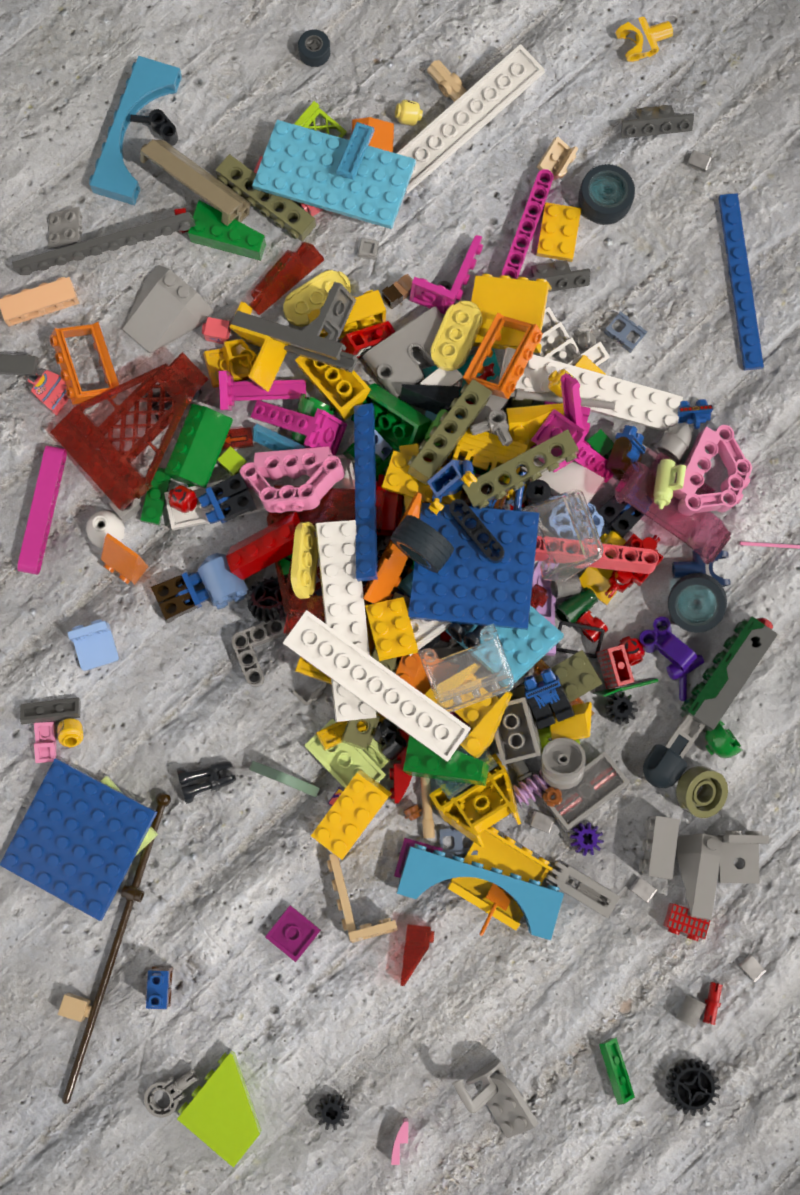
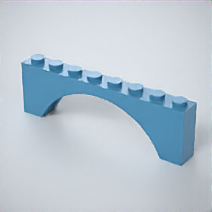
(147, 82)
(537, 903)

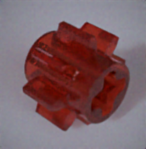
(538, 596)

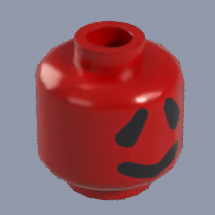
(182, 499)
(633, 650)

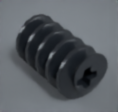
(537, 491)

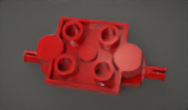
(622, 579)

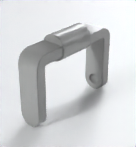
(314, 696)

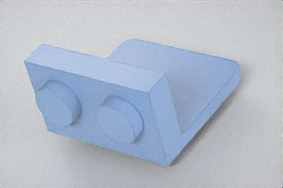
(94, 644)

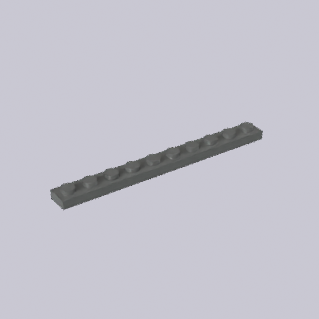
(101, 244)

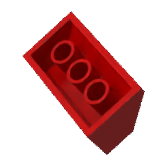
(263, 547)

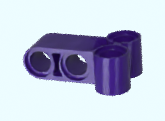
(667, 644)

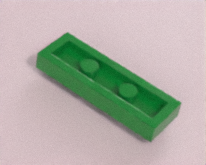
(155, 498)
(616, 1071)

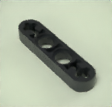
(474, 532)

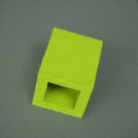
(231, 461)

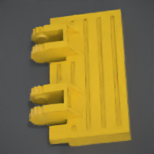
(486, 450)

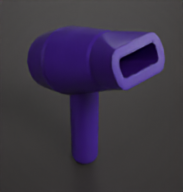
(675, 673)

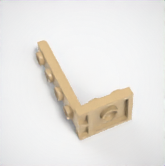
(367, 930)

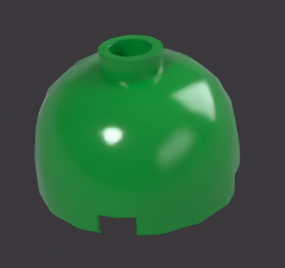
(722, 742)

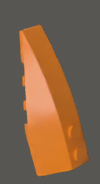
(390, 564)

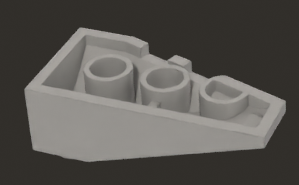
(699, 865)

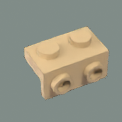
(557, 158)

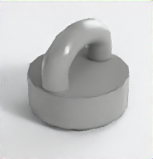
(586, 341)

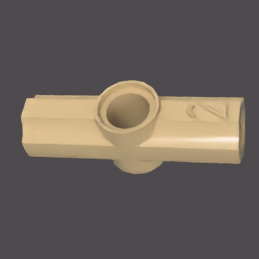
(448, 83)

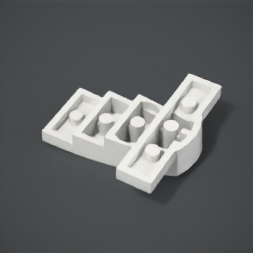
(561, 348)
(569, 478)

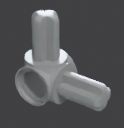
(495, 424)

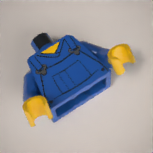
(450, 481)

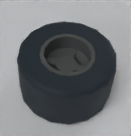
(314, 48)

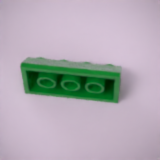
(396, 420)
(198, 446)

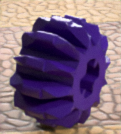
(593, 839)

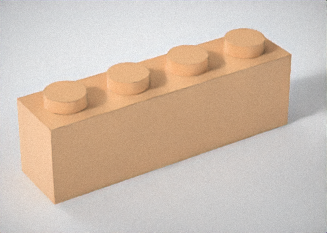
(38, 301)

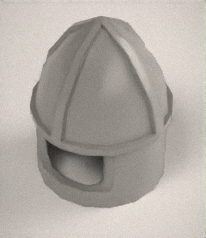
(675, 440)

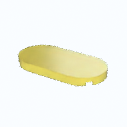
(311, 296)
(456, 335)
(304, 560)

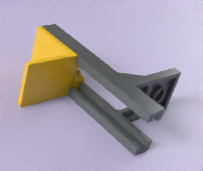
(280, 339)

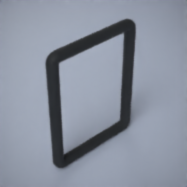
(583, 627)

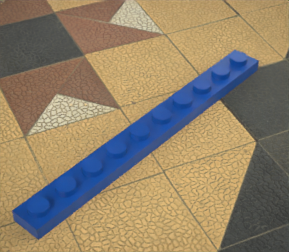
(740, 282)
(365, 493)

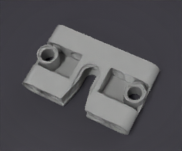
(395, 352)

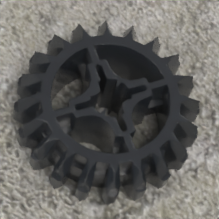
(266, 600)
(690, 1095)

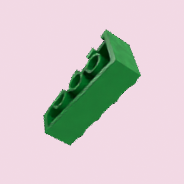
(234, 238)
(460, 767)

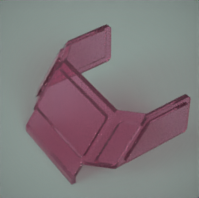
(701, 531)

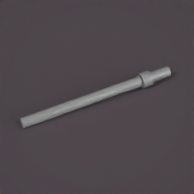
(520, 394)

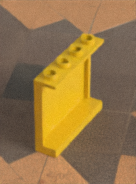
(512, 298)
(503, 855)

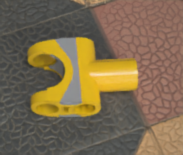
(644, 37)

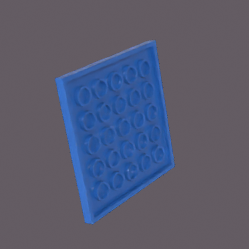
(469, 585)
(78, 839)

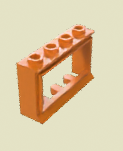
(518, 362)
(68, 373)

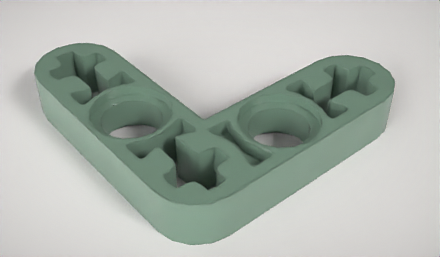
(284, 778)

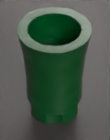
(576, 606)

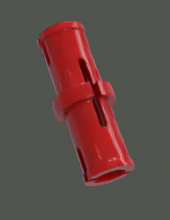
(712, 1003)

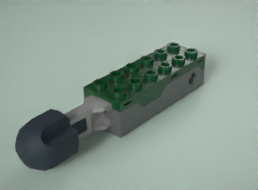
(710, 698)

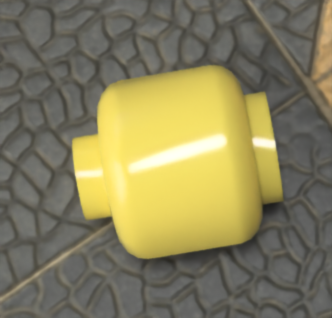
(408, 112)

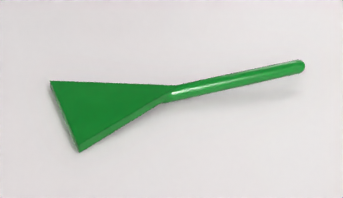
(610, 691)

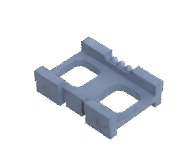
(621, 336)
(458, 849)

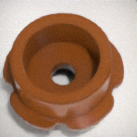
(547, 796)
(412, 812)

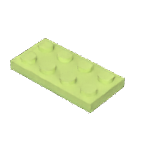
(344, 760)

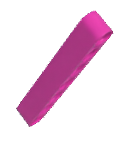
(530, 221)
(42, 510)

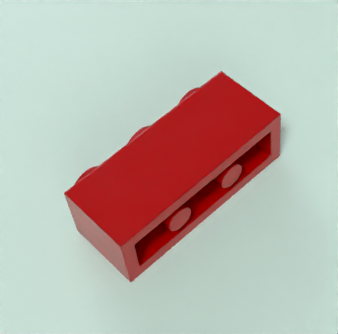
(391, 509)

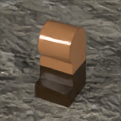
(397, 291)

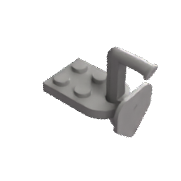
(501, 1098)

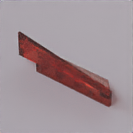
(284, 275)

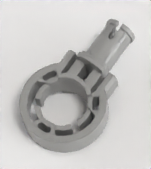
(178, 1085)

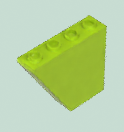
(223, 1112)

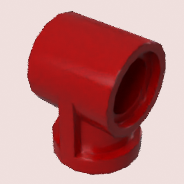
(589, 620)

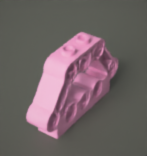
(731, 457)
(315, 462)

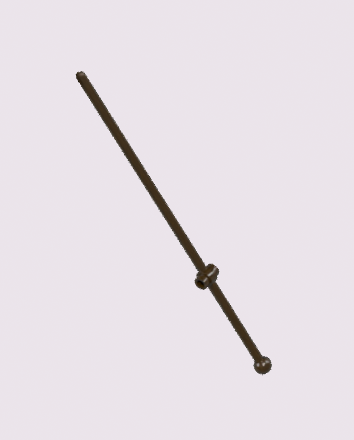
(132, 894)

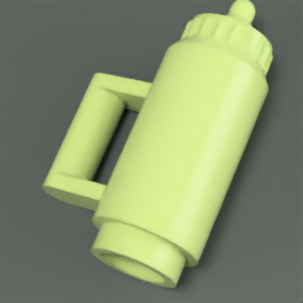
(666, 483)

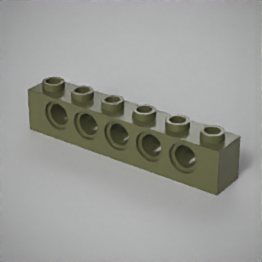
(305, 222)
(479, 396)
(562, 441)

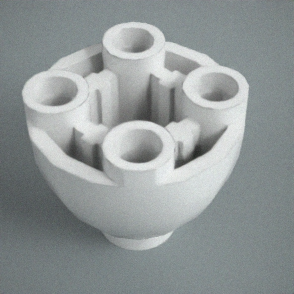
(113, 526)

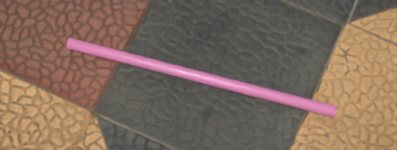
(770, 545)

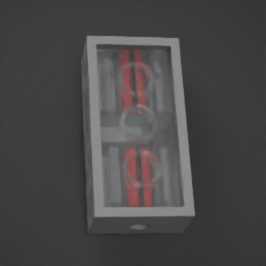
(599, 784)

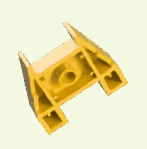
(483, 718)
(479, 805)

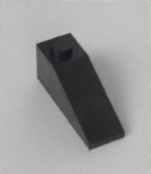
(429, 397)

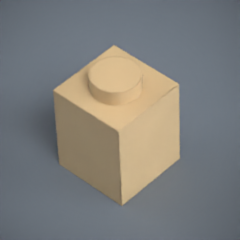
(75, 1007)

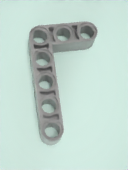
(251, 643)

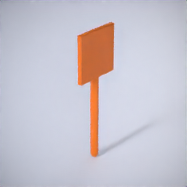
(499, 898)

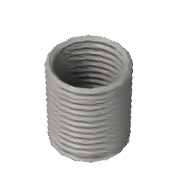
(566, 588)
(690, 1011)

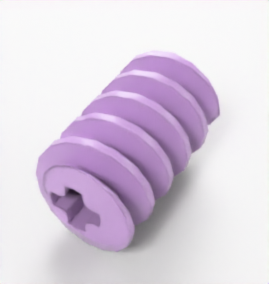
(530, 789)

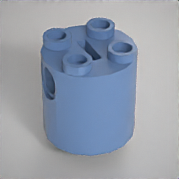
(220, 582)

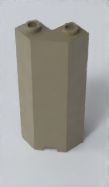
(196, 179)

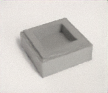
(368, 248)

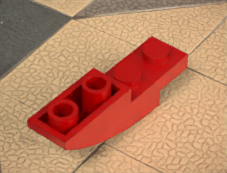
(400, 778)

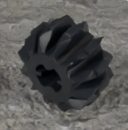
(614, 703)
(326, 1117)

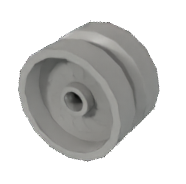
(563, 763)

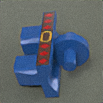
(695, 414)

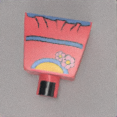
(49, 390)

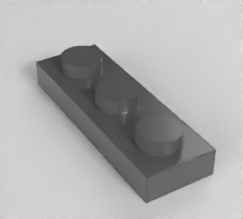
(50, 710)

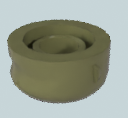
(711, 797)

